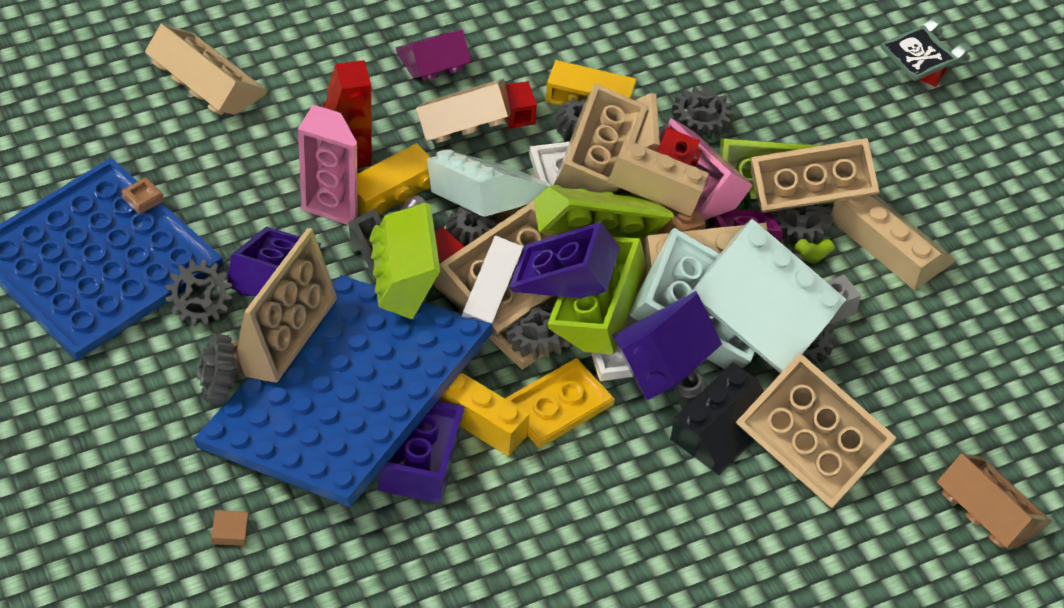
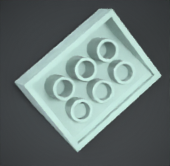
(481, 184)
(673, 277)
(767, 296)

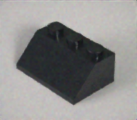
(709, 424)

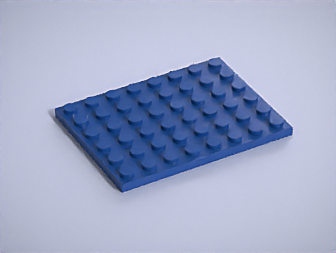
(346, 394)

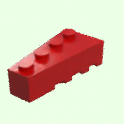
(351, 96)

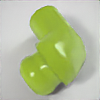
(814, 253)

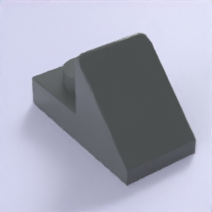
(360, 232)

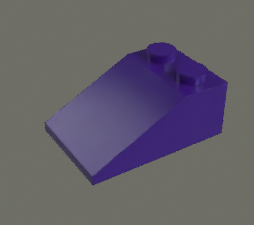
(258, 260)
(568, 264)
(668, 345)
(425, 458)

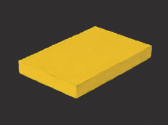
(561, 401)

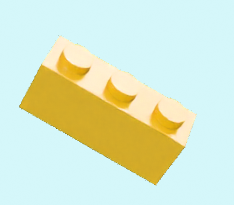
(576, 82)
(393, 180)
(488, 414)

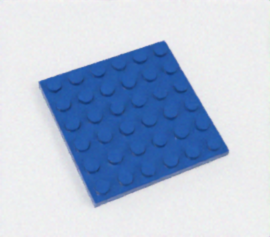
(93, 263)

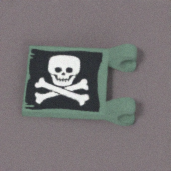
(922, 53)

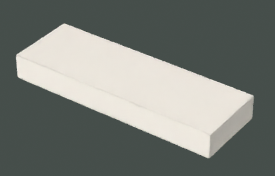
(492, 280)

